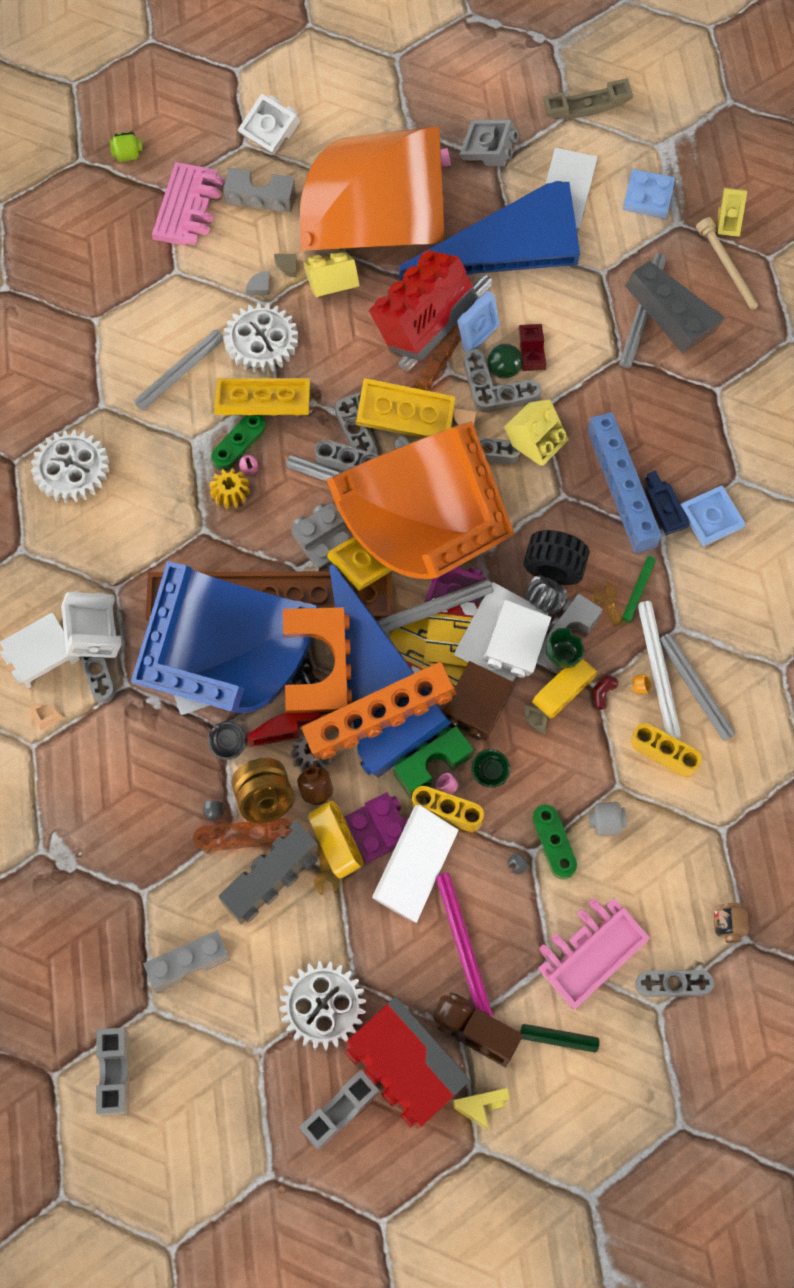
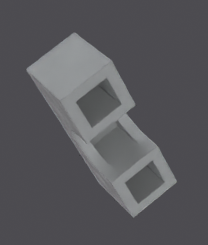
(275, 196)
(579, 616)
(194, 956)
(113, 1058)
(340, 1110)

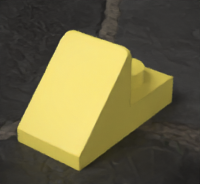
(731, 212)
(473, 1106)

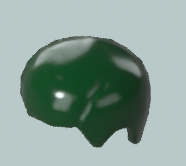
(505, 361)
(564, 648)
(490, 768)

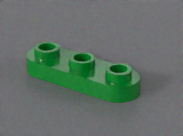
(236, 449)
(554, 852)

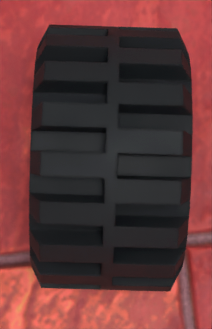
(556, 556)

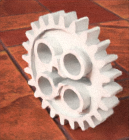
(244, 347)
(70, 466)
(341, 1020)

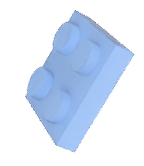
(649, 193)
(478, 321)
(712, 516)

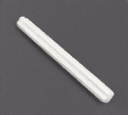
(659, 669)

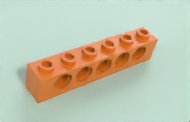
(364, 708)

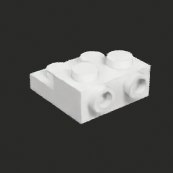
(269, 123)

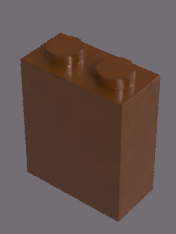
(478, 701)

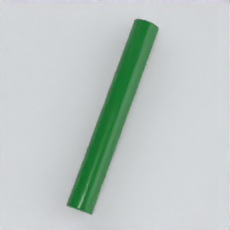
(638, 589)

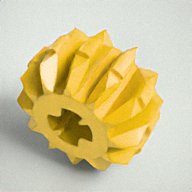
(237, 493)

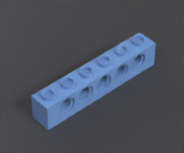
(623, 483)

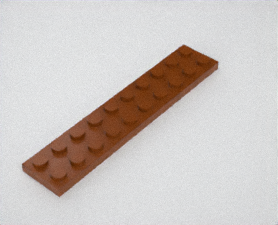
(301, 586)

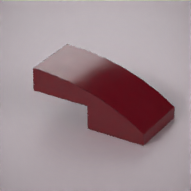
(532, 347)

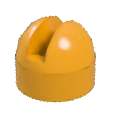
(642, 684)

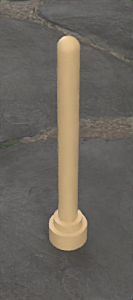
(707, 229)

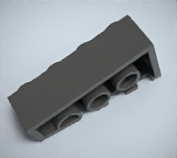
(673, 307)
(270, 874)

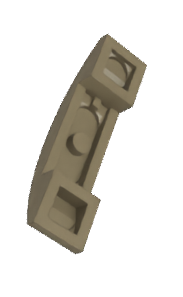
(588, 103)

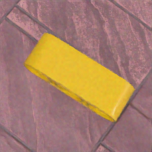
(564, 688)
(671, 761)
(461, 808)
(336, 839)

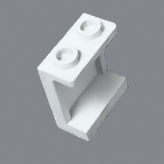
(89, 625)
(516, 639)
(36, 649)

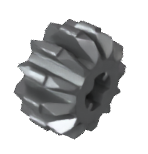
(546, 594)
(302, 757)

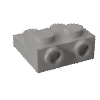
(489, 141)
(320, 534)

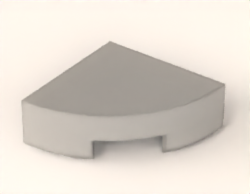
(259, 284)

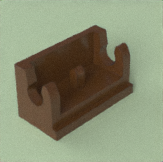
(491, 1038)

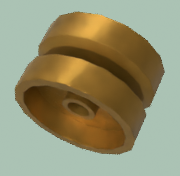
(262, 790)

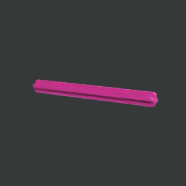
(463, 943)

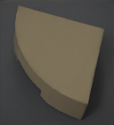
(287, 263)
(536, 719)

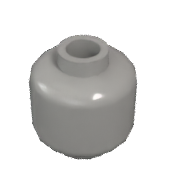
(608, 819)

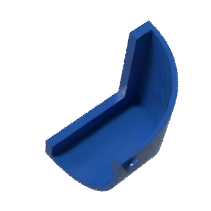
(218, 642)

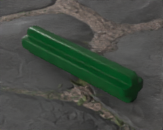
(560, 1038)

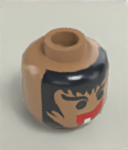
(731, 922)

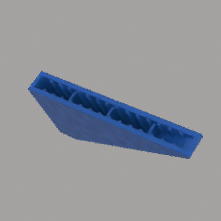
(521, 236)
(374, 666)

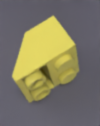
(331, 273)
(537, 431)

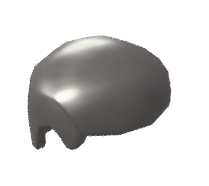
(227, 740)

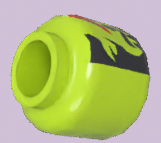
(125, 146)

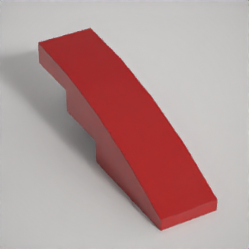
(281, 728)

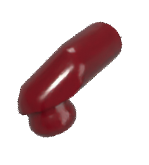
(601, 689)

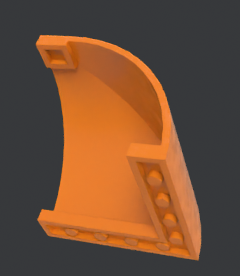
(375, 192)
(424, 504)

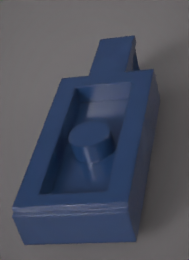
(665, 504)

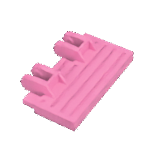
(186, 204)
(596, 952)

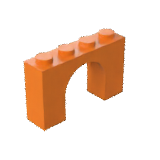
(329, 627)

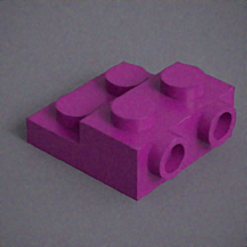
(453, 581)
(376, 826)

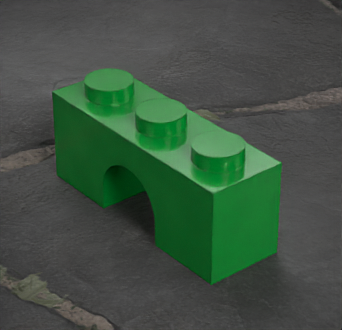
(448, 747)

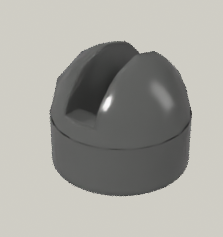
(213, 809)
(517, 860)

